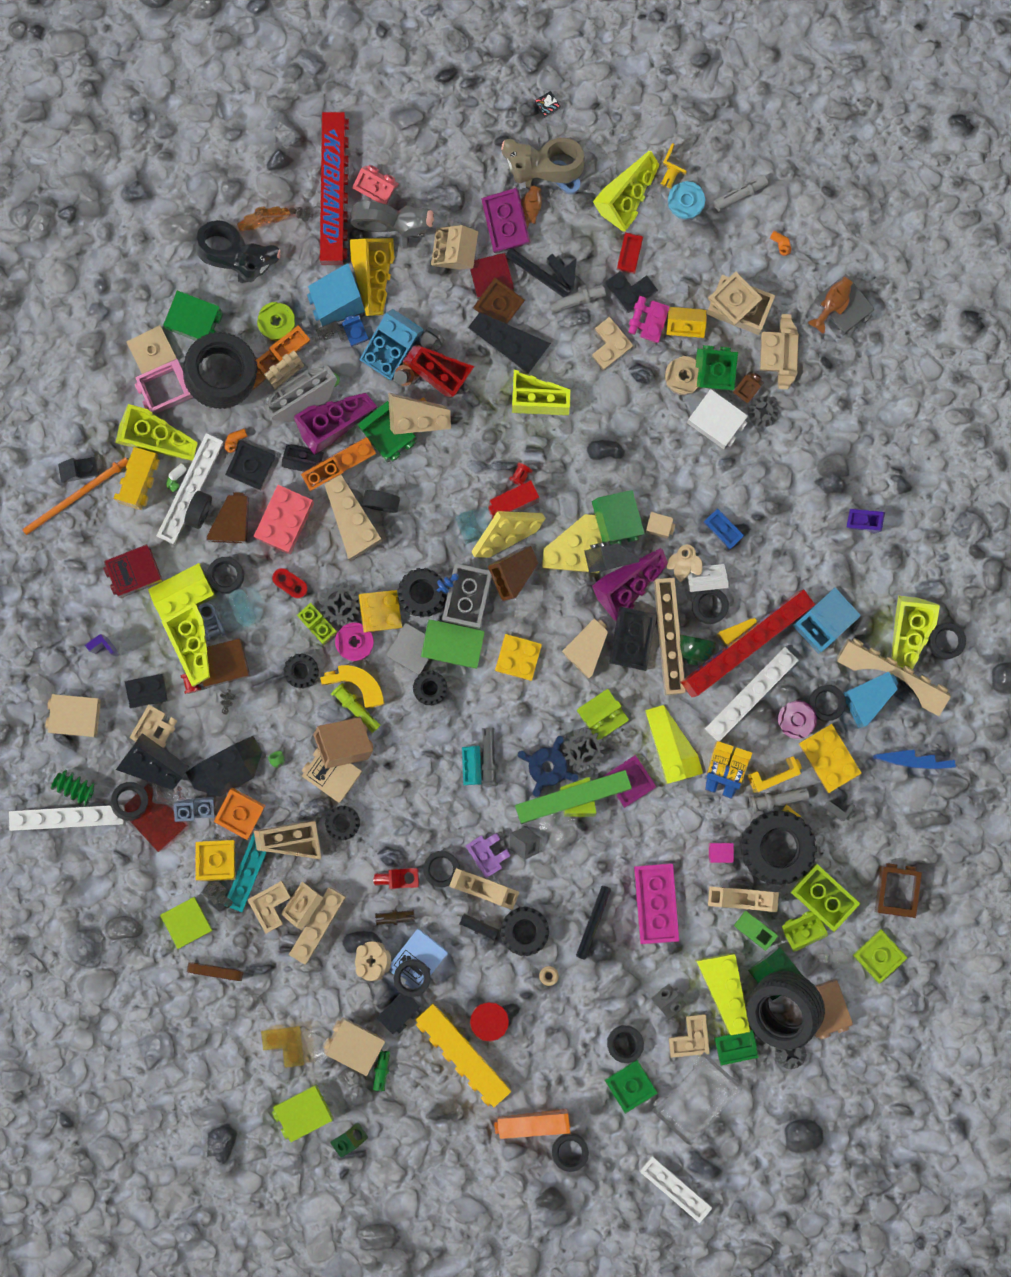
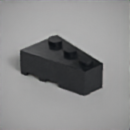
(153, 763)

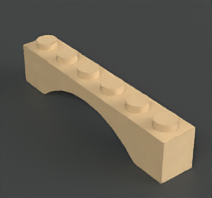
(858, 657)

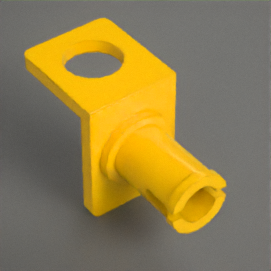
(672, 170)

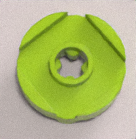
(265, 319)

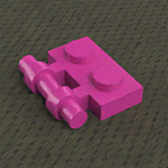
(653, 322)

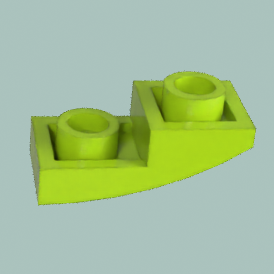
(317, 624)

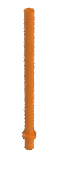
(75, 496)

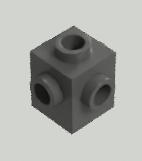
(669, 1000)

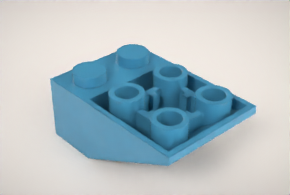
(391, 343)
(826, 620)

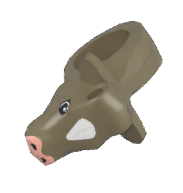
(528, 163)

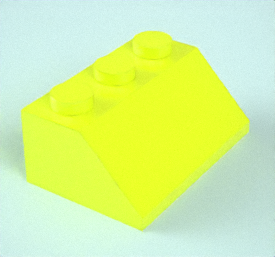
(181, 591)

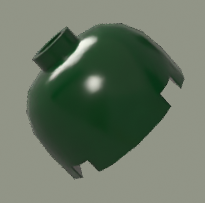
(696, 649)

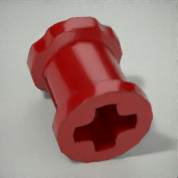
(522, 470)
(189, 688)

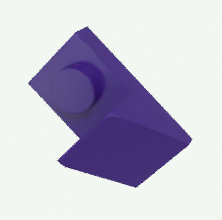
(866, 520)

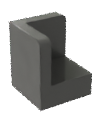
(524, 843)

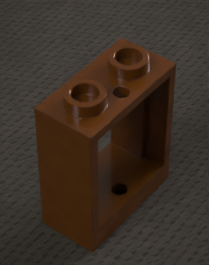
(879, 908)

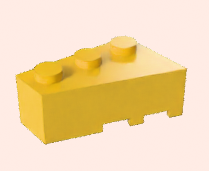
(137, 478)

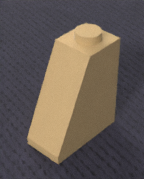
(587, 647)

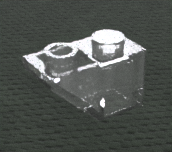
(530, 601)

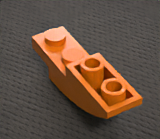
(338, 463)

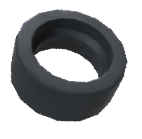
(381, 501)
(198, 509)
(211, 575)
(710, 620)
(961, 641)
(841, 702)
(129, 816)
(426, 868)
(397, 978)
(625, 1029)
(555, 1152)

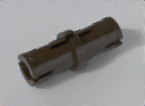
(395, 917)

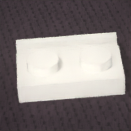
(711, 578)

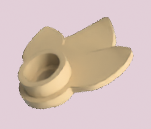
(684, 565)

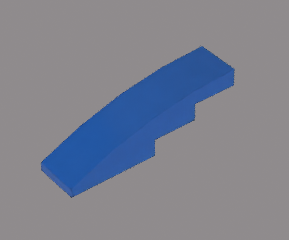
(908, 759)

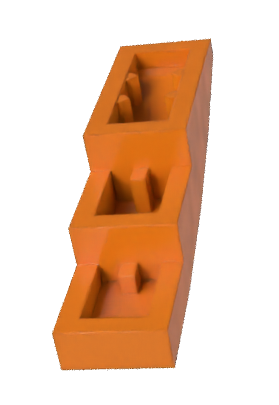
(294, 340)

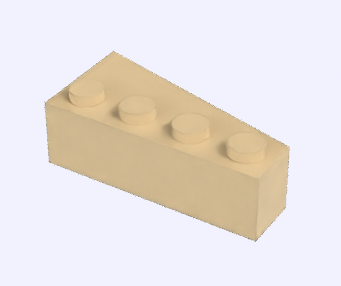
(354, 525)

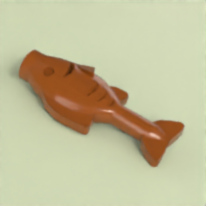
(532, 205)
(836, 300)

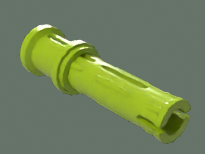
(349, 701)

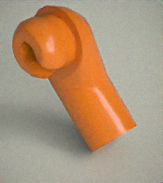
(783, 243)

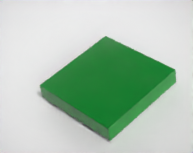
(631, 1086)

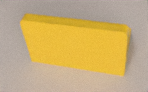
(686, 322)

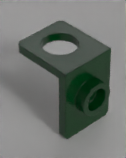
(346, 1142)

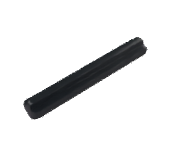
(538, 273)
(593, 922)

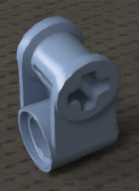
(212, 622)

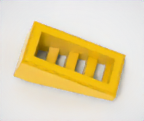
(731, 633)

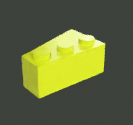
(538, 397)

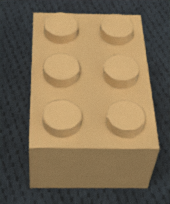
(754, 319)

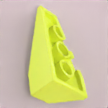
(623, 195)

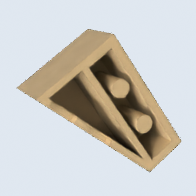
(413, 415)

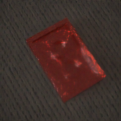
(157, 822)

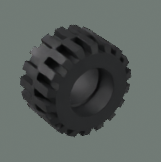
(409, 581)
(516, 946)

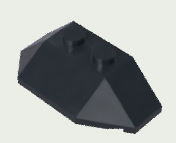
(226, 768)

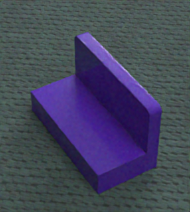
(99, 643)

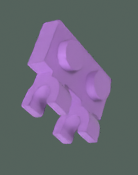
(484, 856)

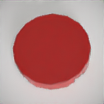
(489, 1021)

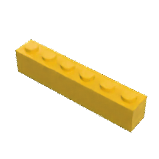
(463, 1055)

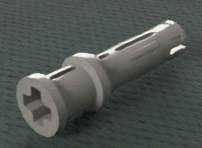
(770, 801)

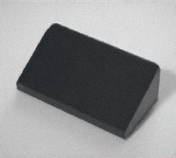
(300, 458)

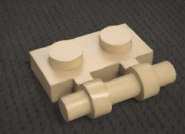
(284, 369)
(149, 724)

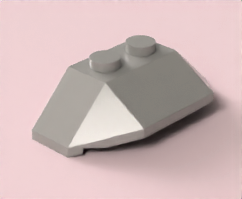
(304, 390)

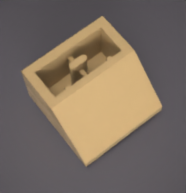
(454, 247)

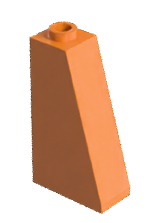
(533, 1124)

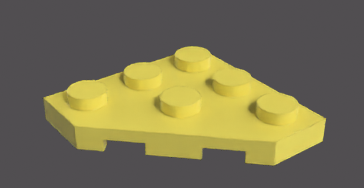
(505, 531)
(568, 548)

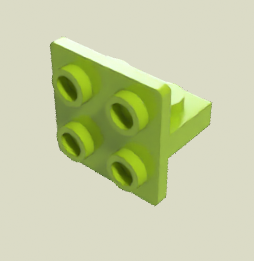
(602, 714)

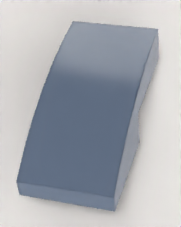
(194, 808)

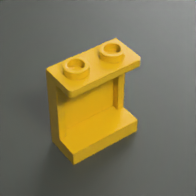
(759, 785)

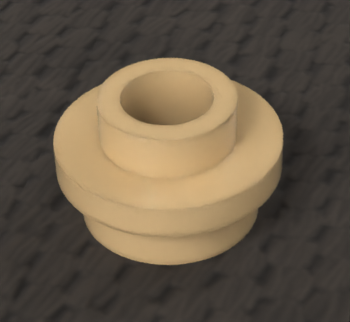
(548, 982)

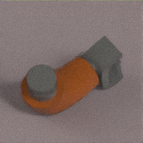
(429, 339)

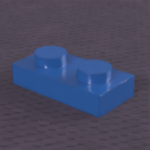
(723, 529)

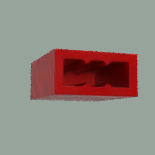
(514, 499)

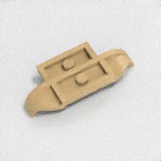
(780, 352)

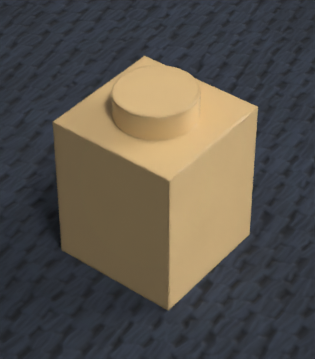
(660, 525)

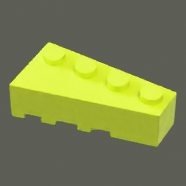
(725, 988)

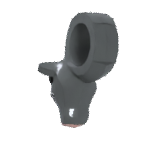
(382, 218)

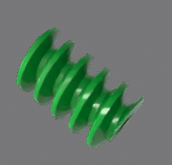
(73, 787)

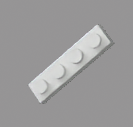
(675, 1189)

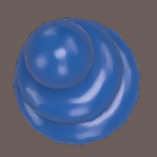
(448, 582)

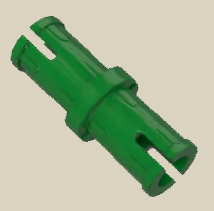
(381, 1070)

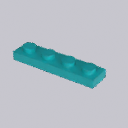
(246, 876)

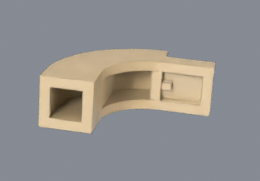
(484, 888)
(743, 899)

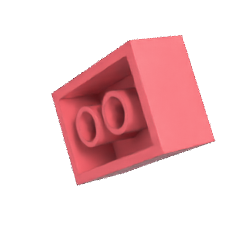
(284, 519)

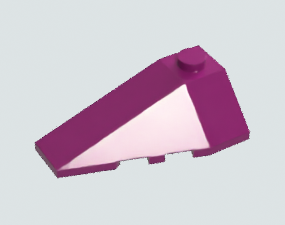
(628, 582)

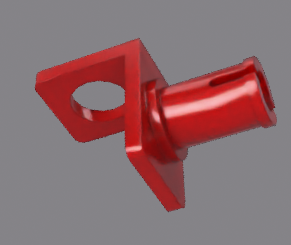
(396, 878)

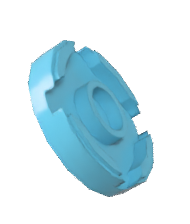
(686, 200)

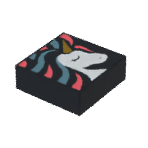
(547, 104)

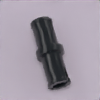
(479, 926)

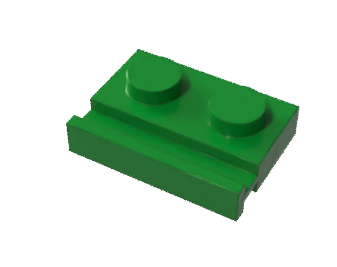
(736, 1047)

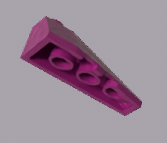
(328, 422)

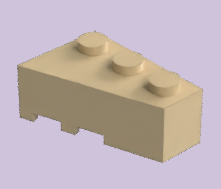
(290, 839)

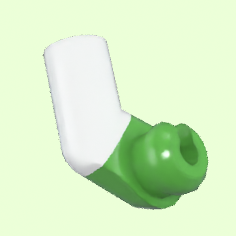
(173, 476)

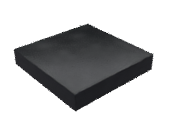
(250, 465)

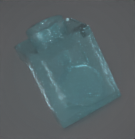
(468, 526)

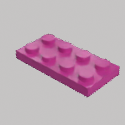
(656, 903)

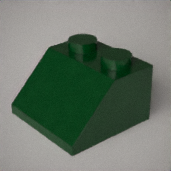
(773, 962)

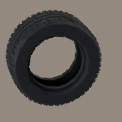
(219, 344)
(771, 1029)

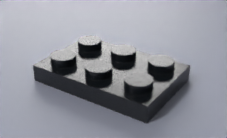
(632, 639)

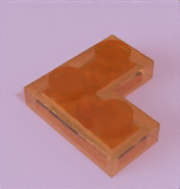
(262, 216)

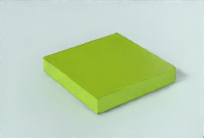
(186, 922)
(880, 956)

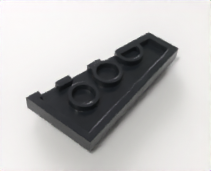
(511, 342)

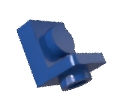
(354, 330)

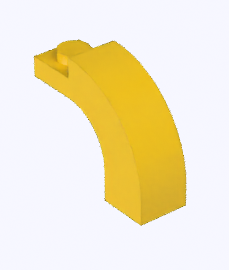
(368, 685)

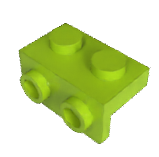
(804, 931)

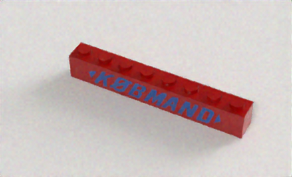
(333, 188)
(747, 643)

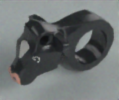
(247, 260)

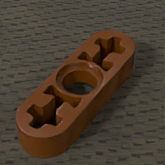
(215, 971)

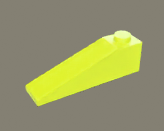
(148, 432)
(912, 627)
(189, 641)
(673, 749)

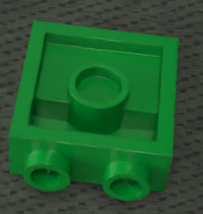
(716, 367)

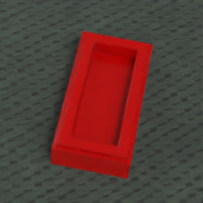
(629, 253)

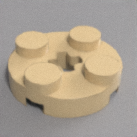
(673, 379)
(363, 961)

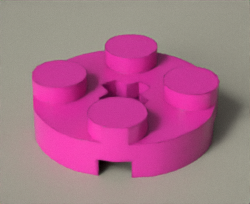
(347, 650)

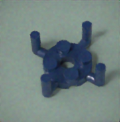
(559, 766)

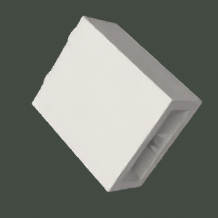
(718, 419)

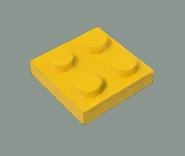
(380, 611)
(518, 657)
(215, 860)

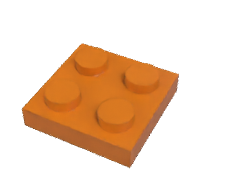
(239, 813)

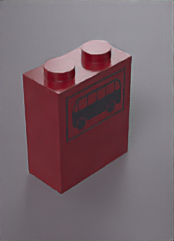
(132, 571)

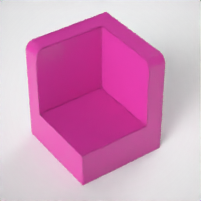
(721, 852)

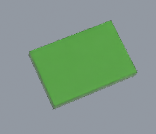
(452, 644)

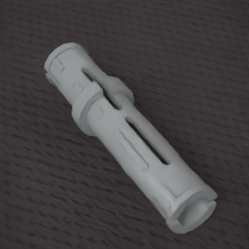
(741, 192)
(584, 296)

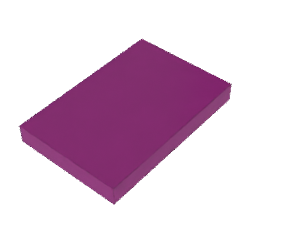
(505, 220)

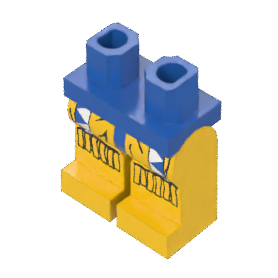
(727, 775)

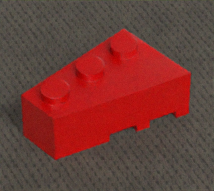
(438, 370)

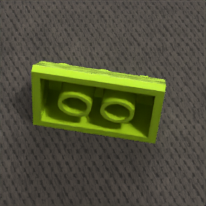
(825, 897)

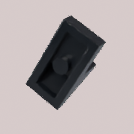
(567, 273)
(78, 469)

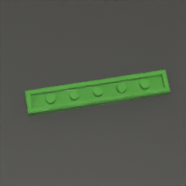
(573, 797)

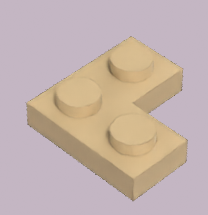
(616, 343)
(264, 904)
(694, 1042)

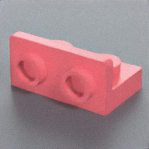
(374, 184)

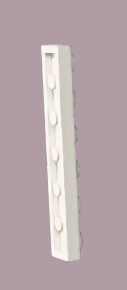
(192, 482)
(751, 694)
(63, 818)

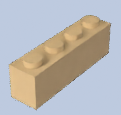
(317, 925)

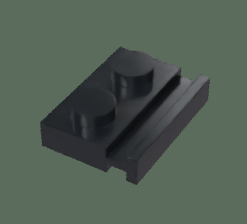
(146, 691)

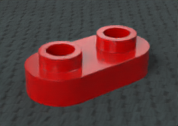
(290, 583)

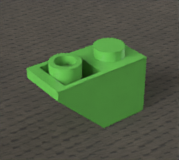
(755, 930)

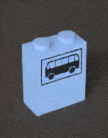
(421, 948)

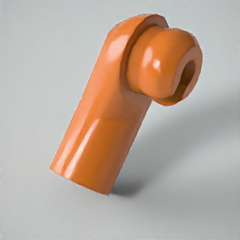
(233, 438)

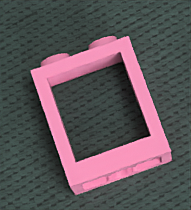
(155, 373)

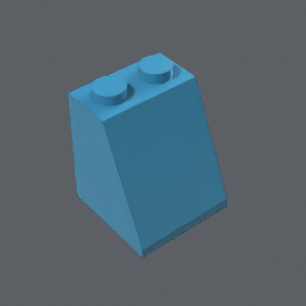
(335, 296)
(869, 698)

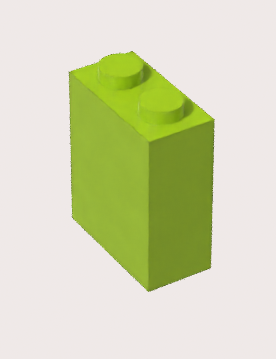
(302, 1113)

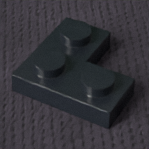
(627, 294)

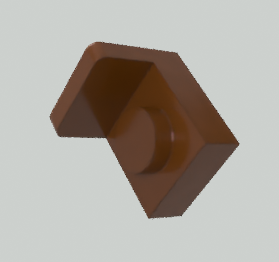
(748, 386)

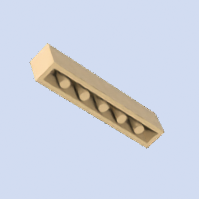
(669, 636)

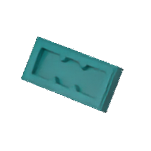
(471, 765)

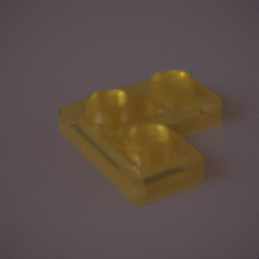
(288, 1039)

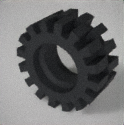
(301, 682)
(418, 688)
(331, 818)

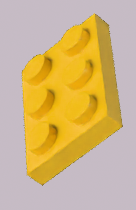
(829, 758)

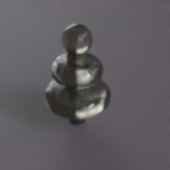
(302, 213)
(226, 702)

